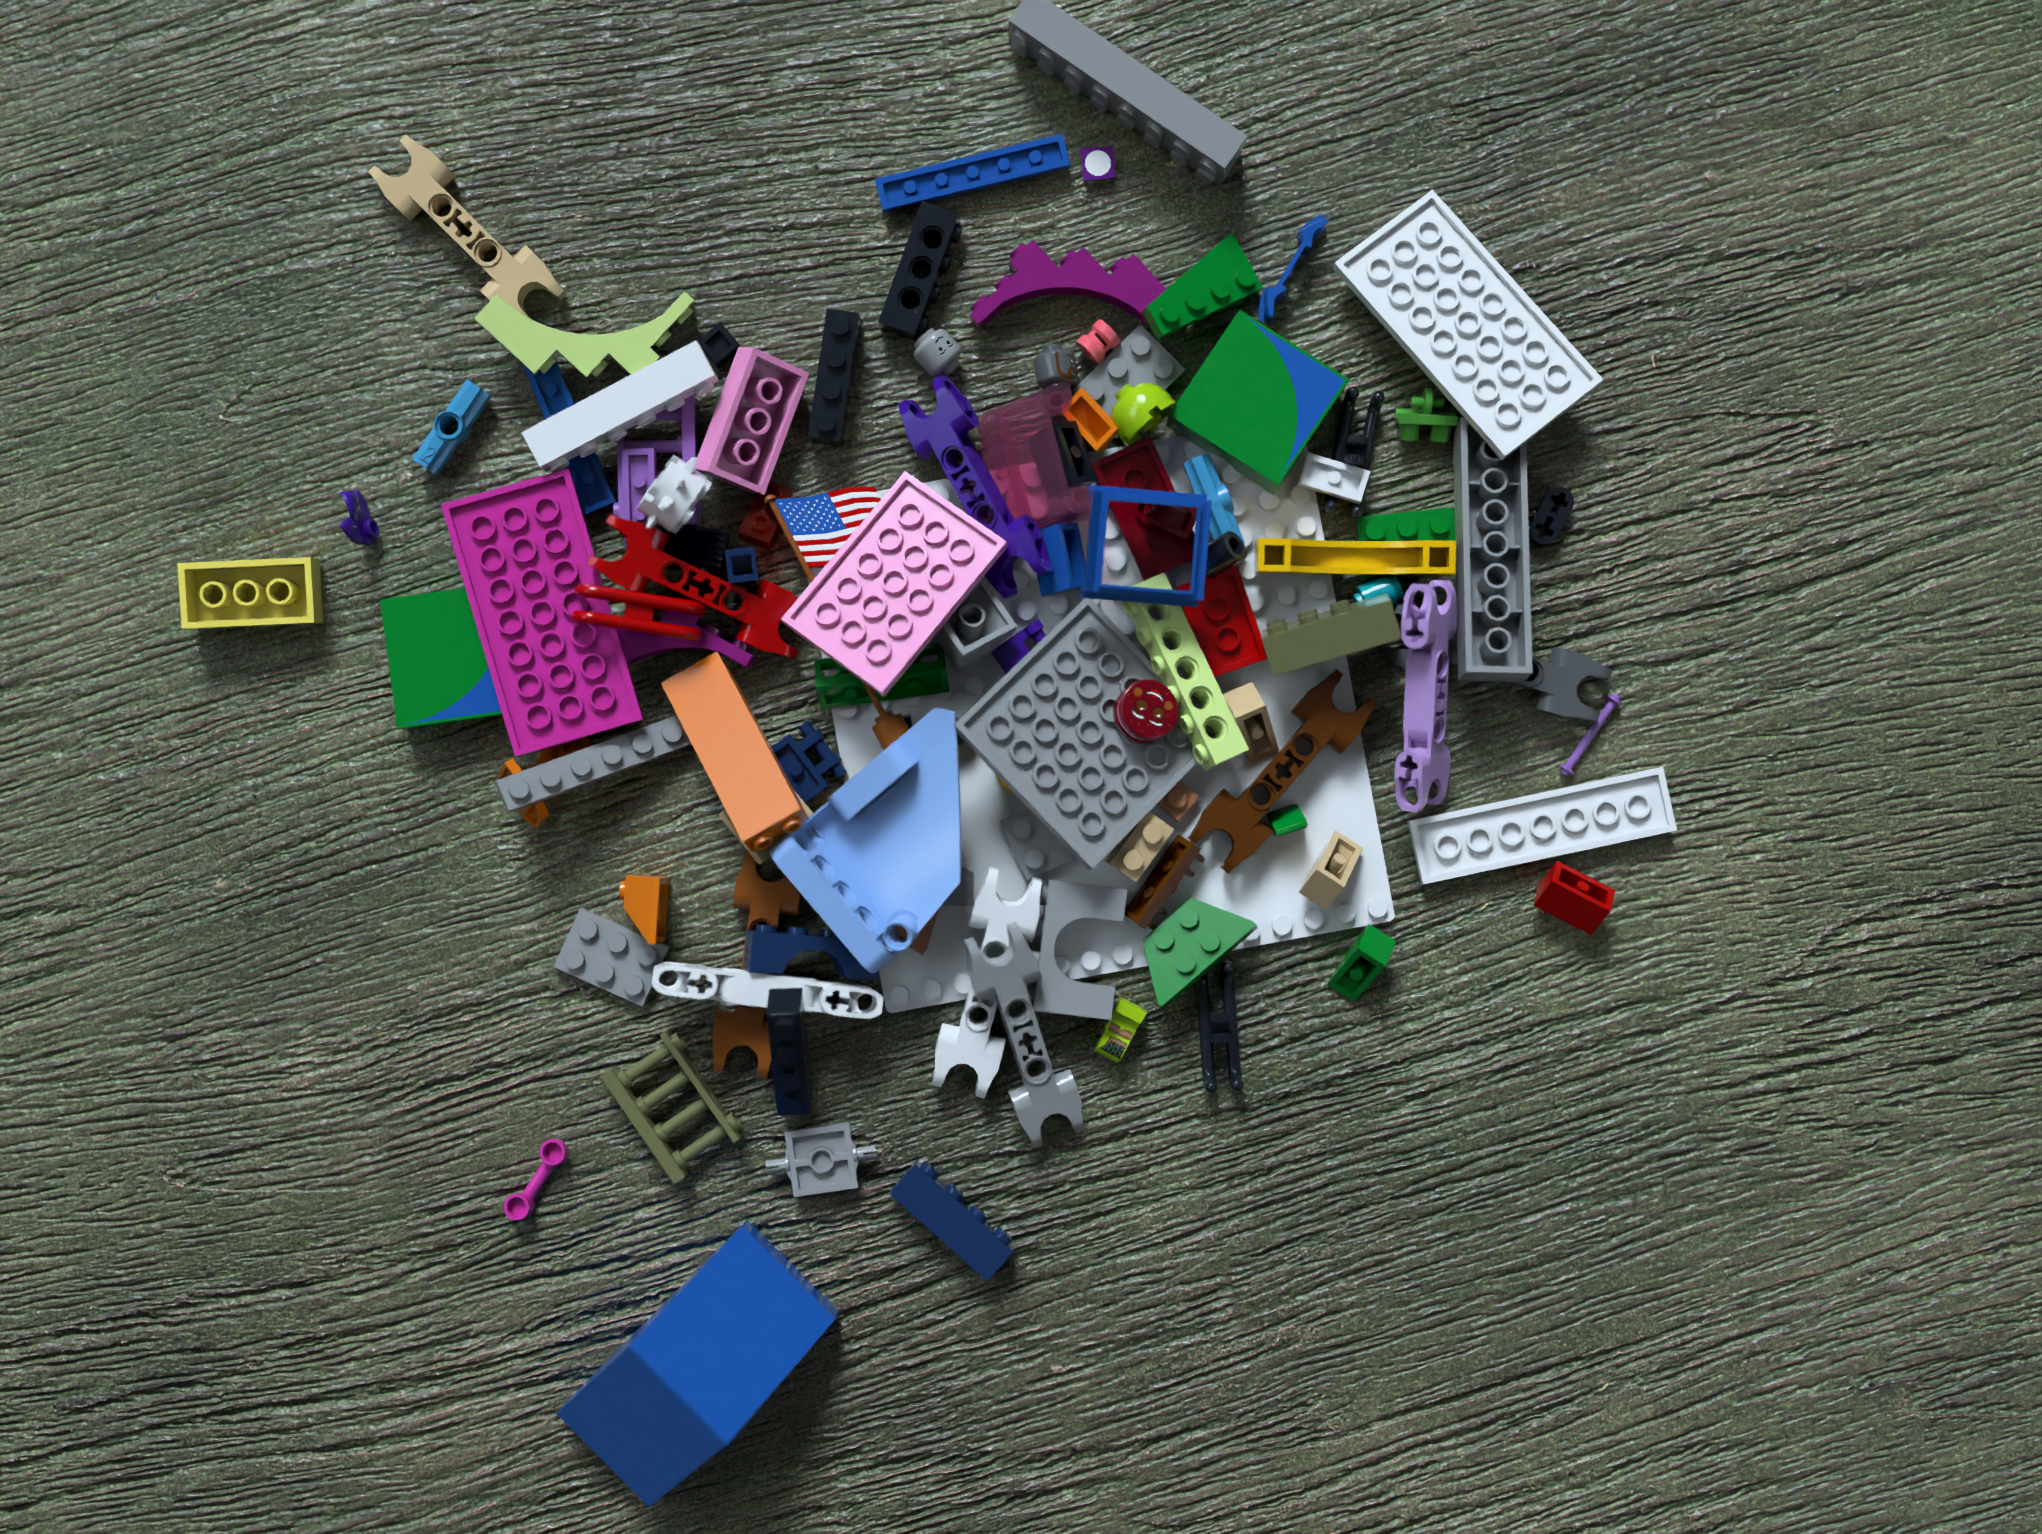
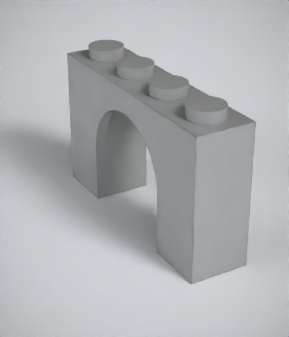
(1062, 905)

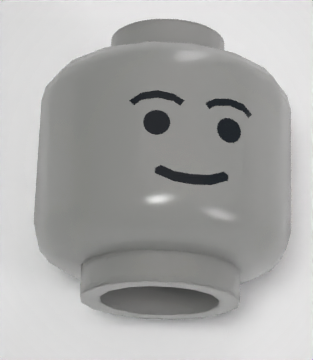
(937, 352)

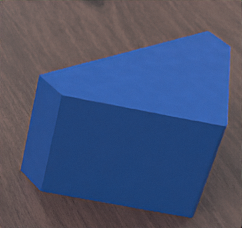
(699, 1365)

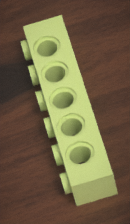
(1199, 682)

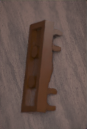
(1163, 882)

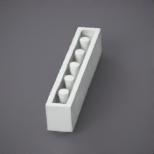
(620, 407)

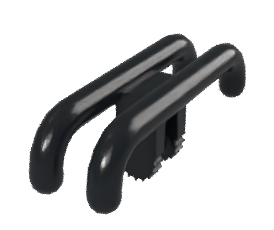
(1355, 449)
(1219, 1028)

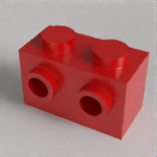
(1567, 896)

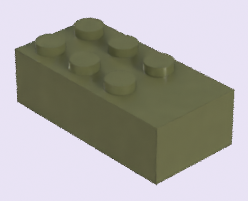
(1329, 634)

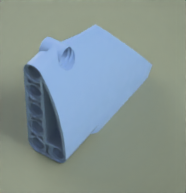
(884, 844)

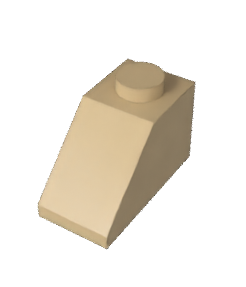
(1252, 721)
(1331, 870)

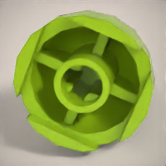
(1140, 410)

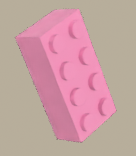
(751, 420)

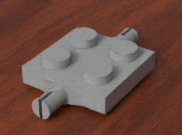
(821, 1159)

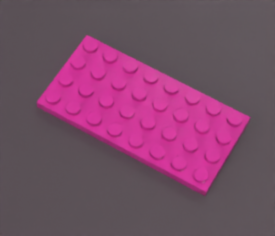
(520, 568)

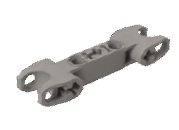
(1007, 981)

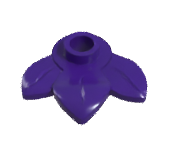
(359, 526)

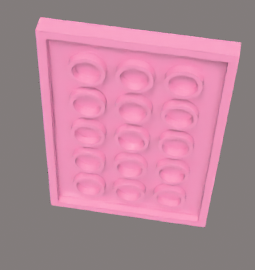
(894, 583)

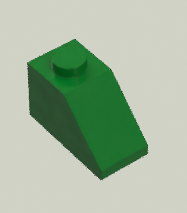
(1362, 962)

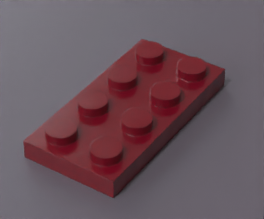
(1150, 546)

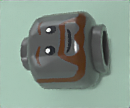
(1055, 366)

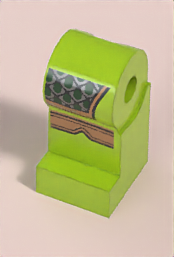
(1120, 1029)

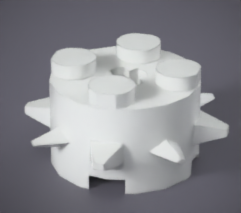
(674, 494)

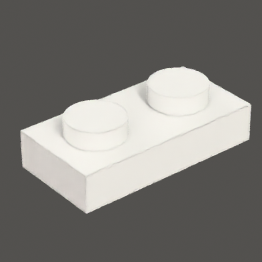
(1333, 478)

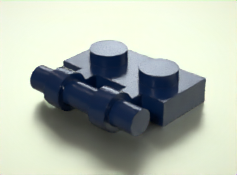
(800, 770)

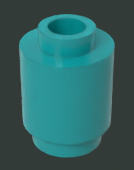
(1378, 587)

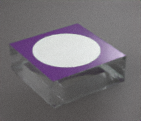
(1097, 164)

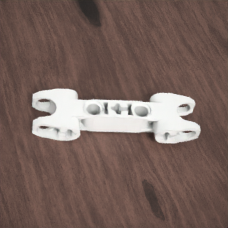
(752, 989)
(971, 1040)

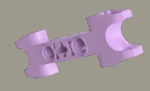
(1426, 690)

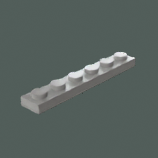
(592, 764)

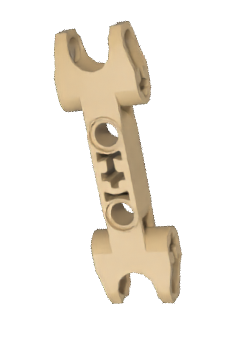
(424, 190)

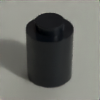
(1224, 554)

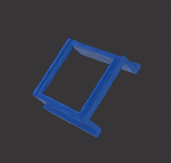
(1093, 584)

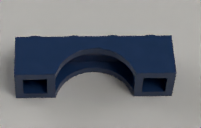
(772, 950)

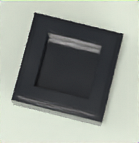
(719, 344)

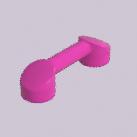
(522, 1204)

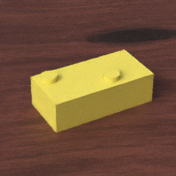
(250, 593)

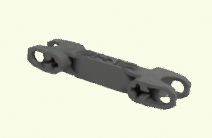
(1552, 680)

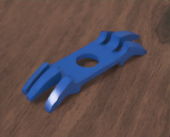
(1273, 294)

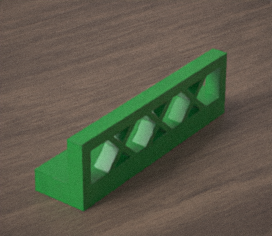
(848, 690)

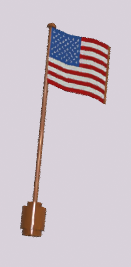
(816, 531)

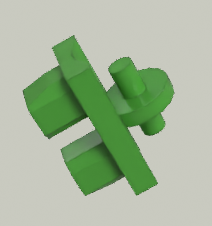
(1440, 420)

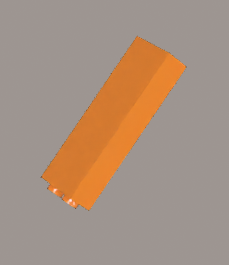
(735, 752)

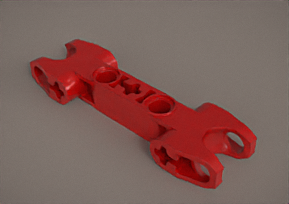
(647, 561)

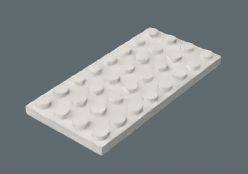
(1467, 324)

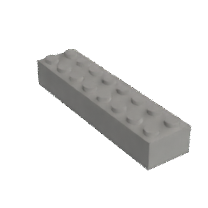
(1126, 89)
(1491, 560)

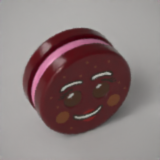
(1145, 711)

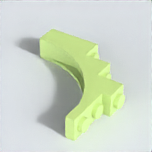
(536, 343)

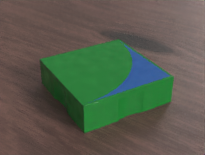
(1256, 401)
(436, 660)

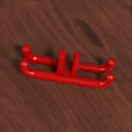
(638, 612)

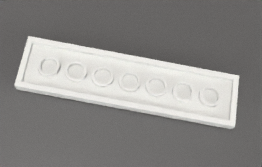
(1542, 825)

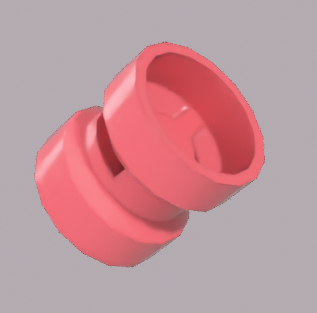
(1098, 341)

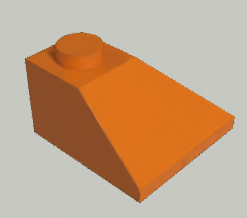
(647, 904)

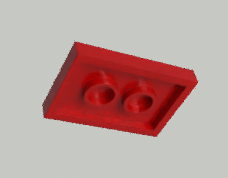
(1225, 624)

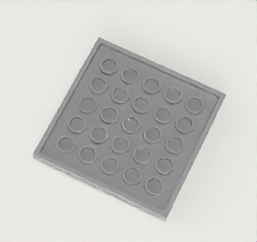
(1056, 738)

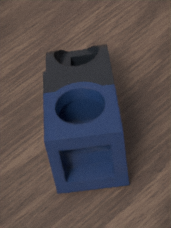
(741, 564)

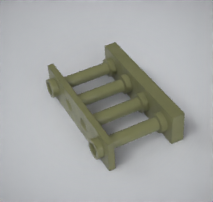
(639, 1109)

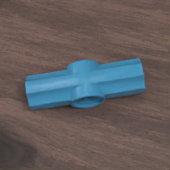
(438, 445)
(1205, 481)

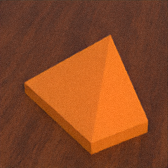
(1091, 419)

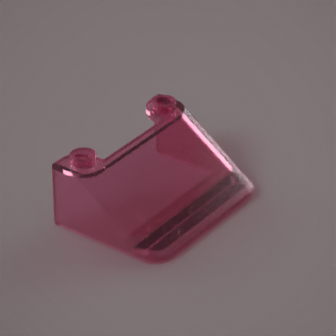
(1027, 461)

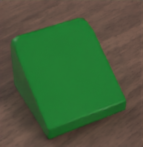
(1286, 820)

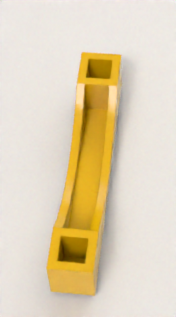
(1355, 557)

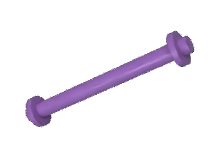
(1613, 701)

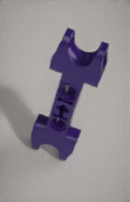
(947, 435)

